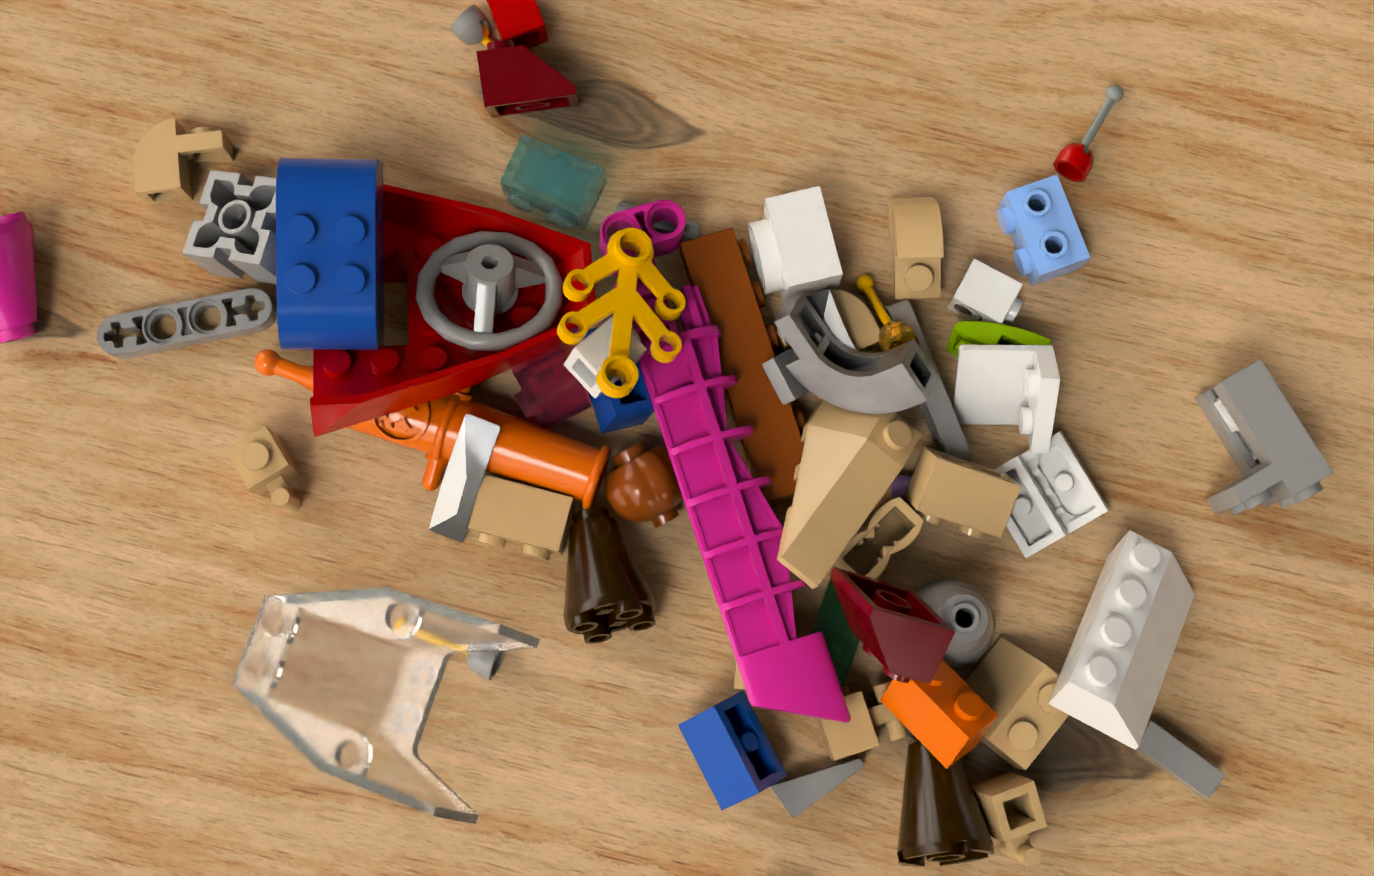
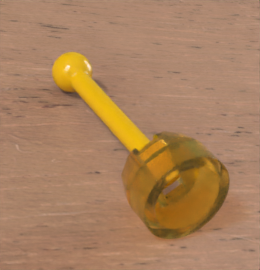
(890, 331)

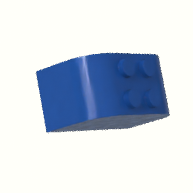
(329, 254)

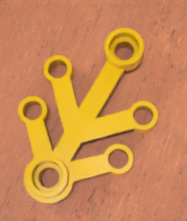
(625, 305)

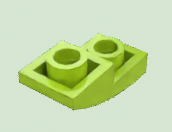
(990, 334)

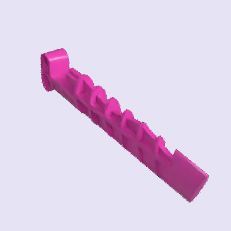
(724, 502)

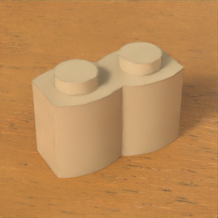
(884, 536)

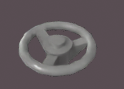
(490, 287)

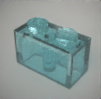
(552, 183)

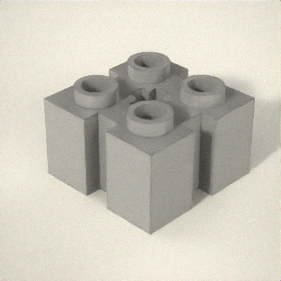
(237, 227)

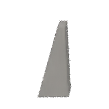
(804, 790)

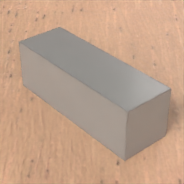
(1179, 761)

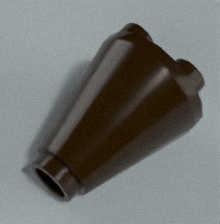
(603, 580)

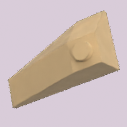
(840, 479)

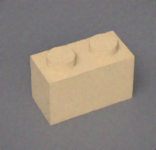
(961, 493)
(522, 517)

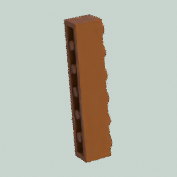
(733, 304)

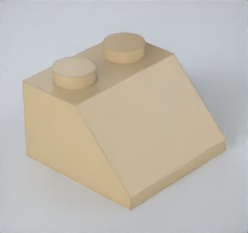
(1019, 692)

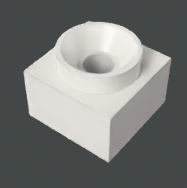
(795, 245)

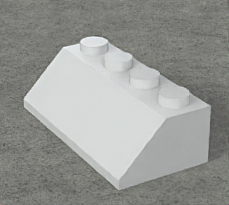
(1125, 640)

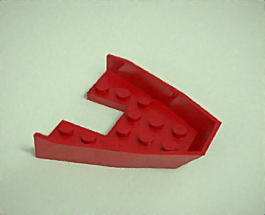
(375, 383)

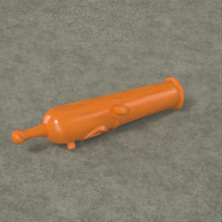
(520, 451)

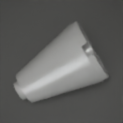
(959, 598)

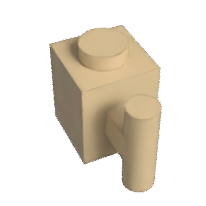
(266, 467)
(859, 732)
(1011, 813)

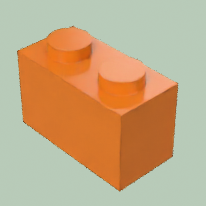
(941, 715)

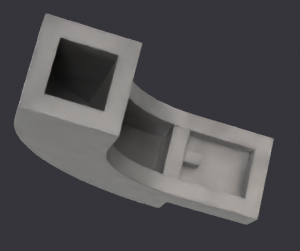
(849, 377)

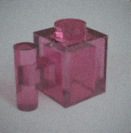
(549, 389)

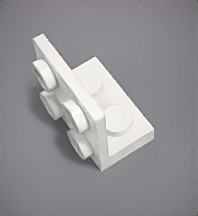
(1008, 389)

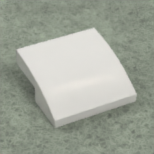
(1053, 496)

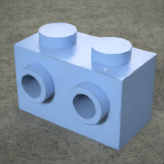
(1042, 230)

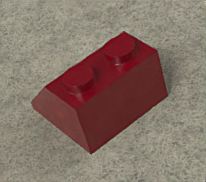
(520, 81)
(893, 625)

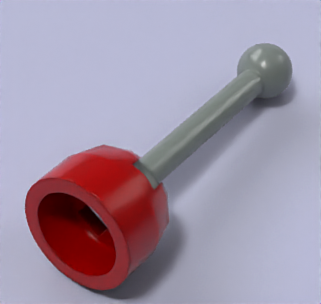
(1076, 159)

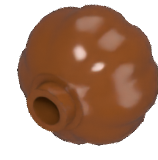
(643, 485)

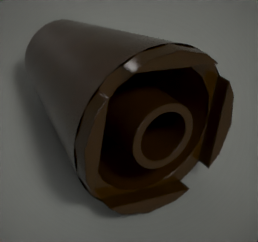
(939, 813)

